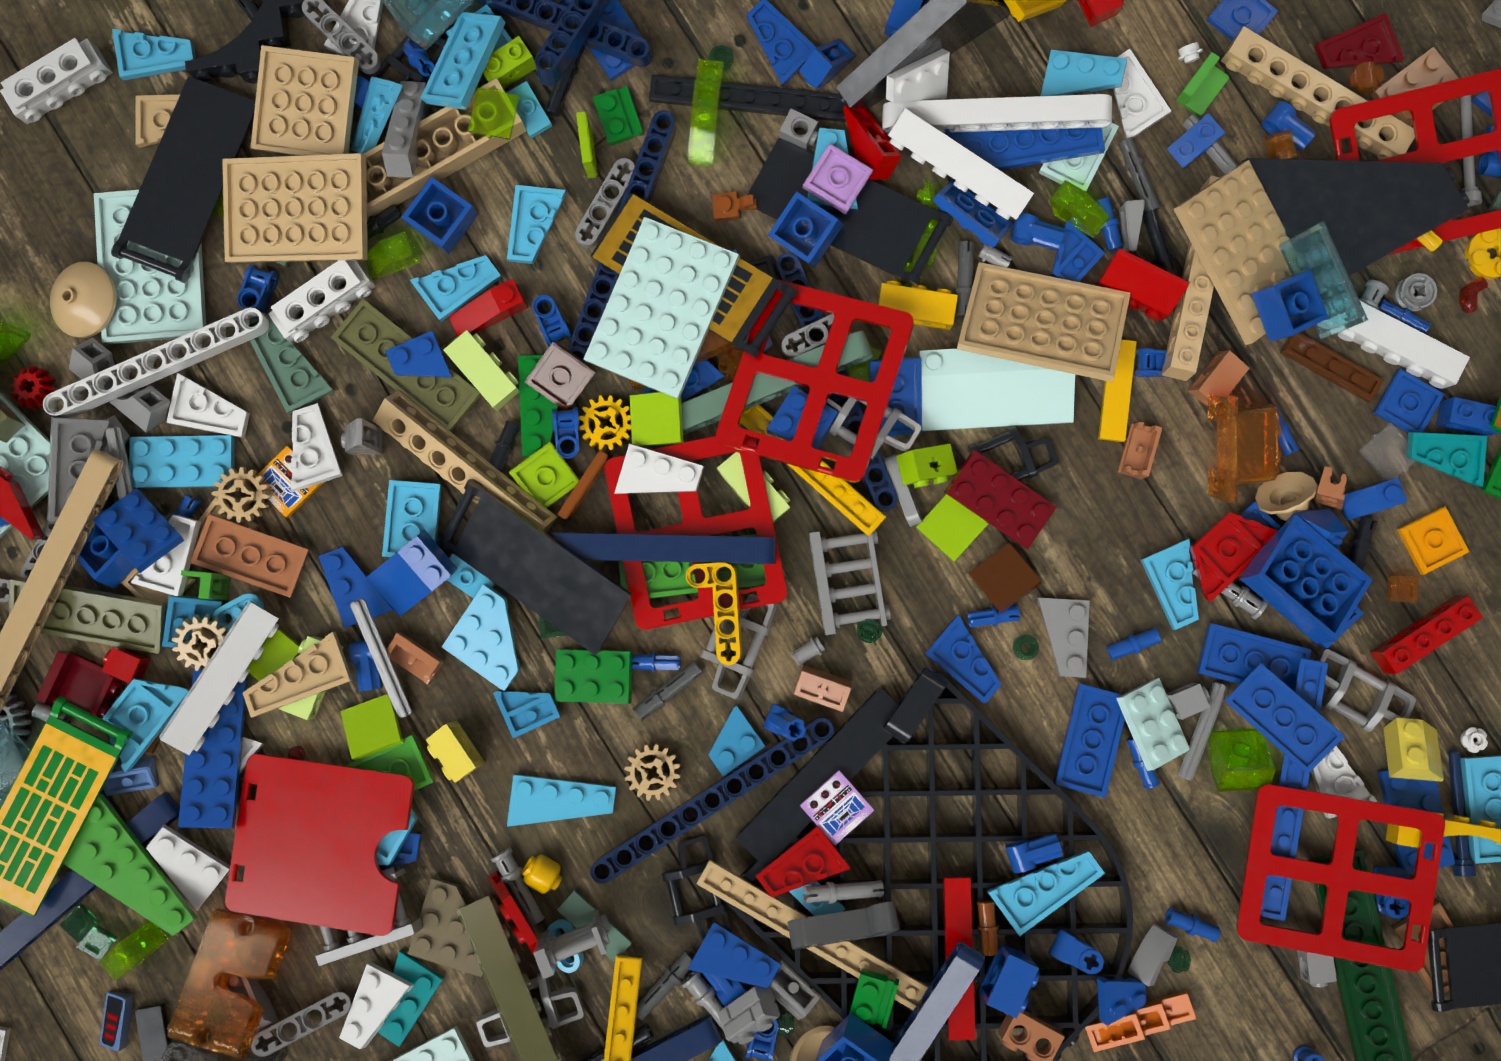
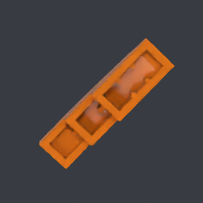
(1149, 1019)

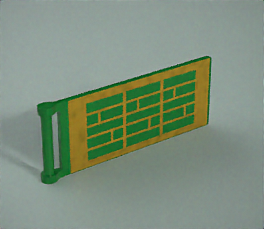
(52, 803)

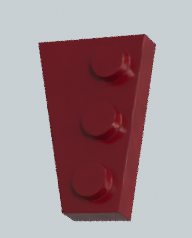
(1363, 43)

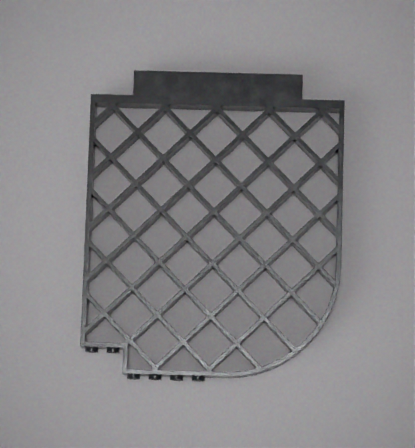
(849, 752)

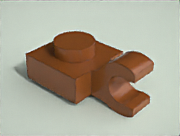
(728, 205)

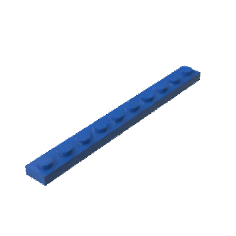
(1288, 819)

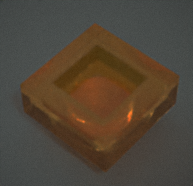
(1281, 145)
(1402, 589)

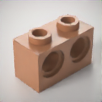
(1033, 1031)

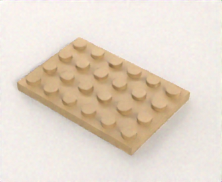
(295, 208)
(1237, 242)
(1044, 321)

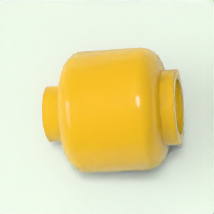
(542, 873)

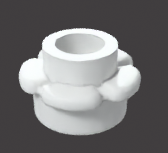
(1190, 53)
(1468, 736)

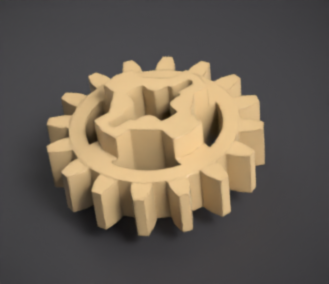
(241, 505)
(200, 631)
(642, 764)

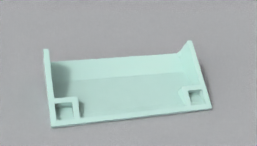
(989, 391)

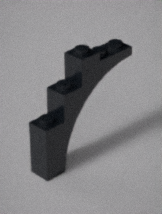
(243, 53)

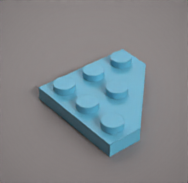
(486, 638)

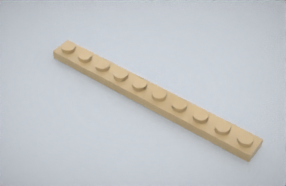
(776, 915)

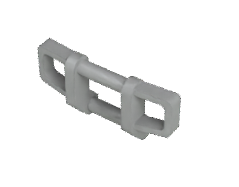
(892, 415)
(746, 667)
(1379, 709)
(548, 997)

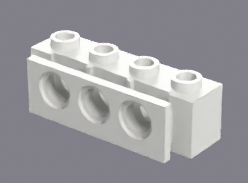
(54, 79)
(308, 298)

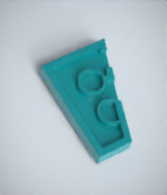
(1450, 453)
(412, 1004)

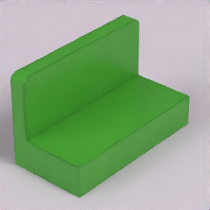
(1203, 86)
(212, 585)

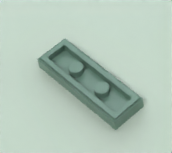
(580, 913)

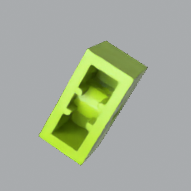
(509, 63)
(926, 464)

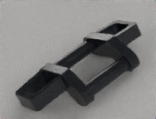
(394, 60)
(1013, 435)
(685, 871)

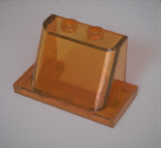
(1245, 445)

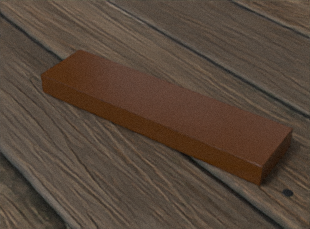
(1332, 366)

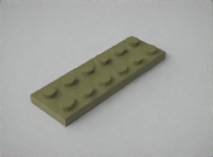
(368, 335)
(102, 617)

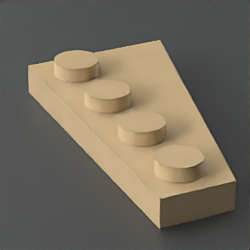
(152, 117)
(308, 674)

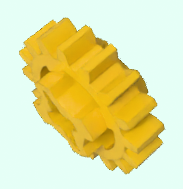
(612, 413)

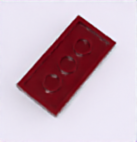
(1000, 499)

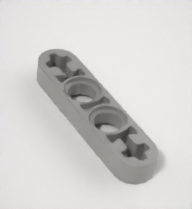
(341, 35)
(604, 202)
(301, 1023)

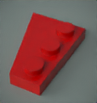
(802, 864)

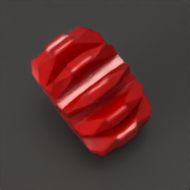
(24, 385)

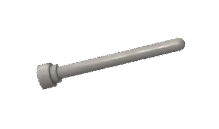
(1470, 189)

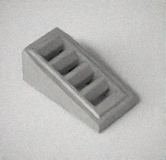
(1130, 223)

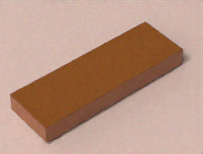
(583, 486)

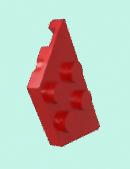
(1227, 551)
(511, 911)

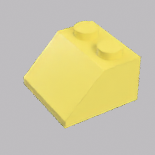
(1413, 750)
(454, 751)

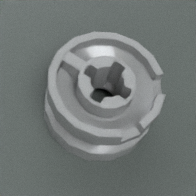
(1404, 292)

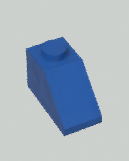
(900, 14)
(826, 63)
(1373, 498)
(1325, 524)

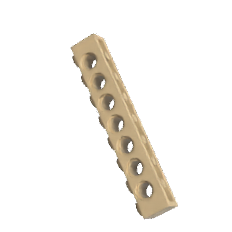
(1310, 82)
(1189, 317)
(454, 458)

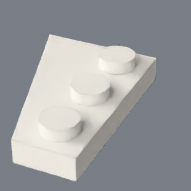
(1138, 99)
(204, 410)
(313, 451)
(655, 472)
(166, 572)

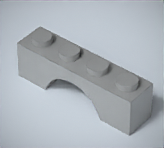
(401, 139)
(142, 406)

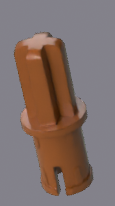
(988, 927)

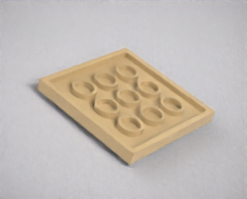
(304, 102)

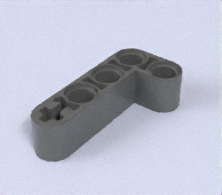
(844, 926)

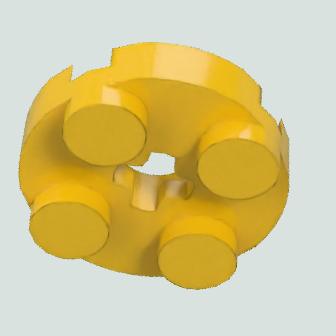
(1478, 256)

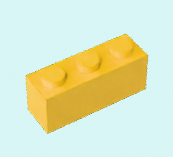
(925, 306)

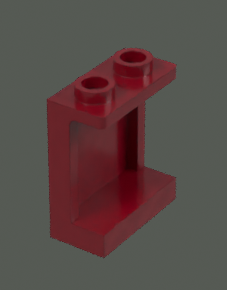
(81, 683)

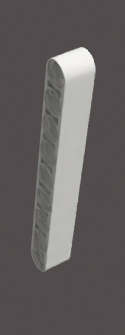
(1007, 113)
(144, 364)

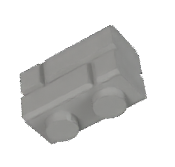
(793, 992)
(749, 1014)

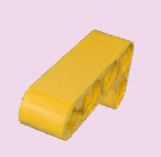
(720, 613)

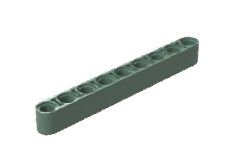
(710, 406)

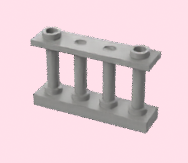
(830, 595)
(358, 943)
(552, 949)

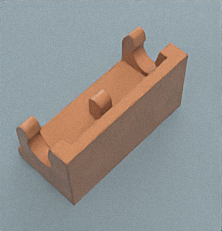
(1218, 376)
(1139, 450)
(1330, 493)
(414, 657)
(822, 688)

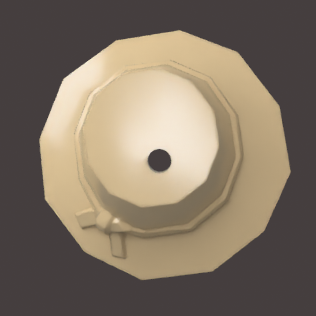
(1287, 494)

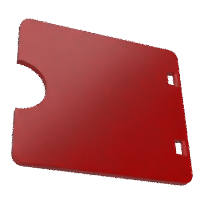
(315, 843)

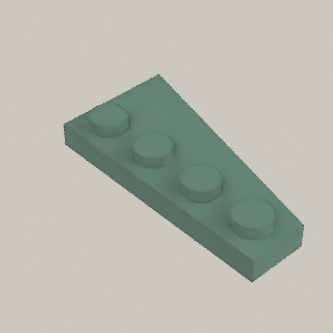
(288, 370)

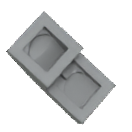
(1151, 954)

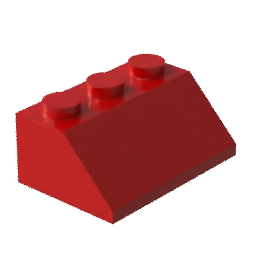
(1149, 286)

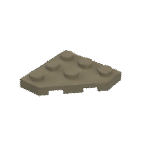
(443, 934)

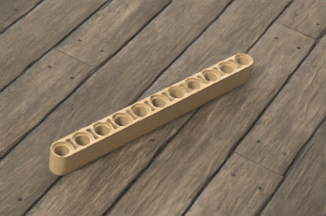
(54, 565)

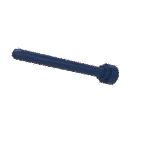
(1463, 865)

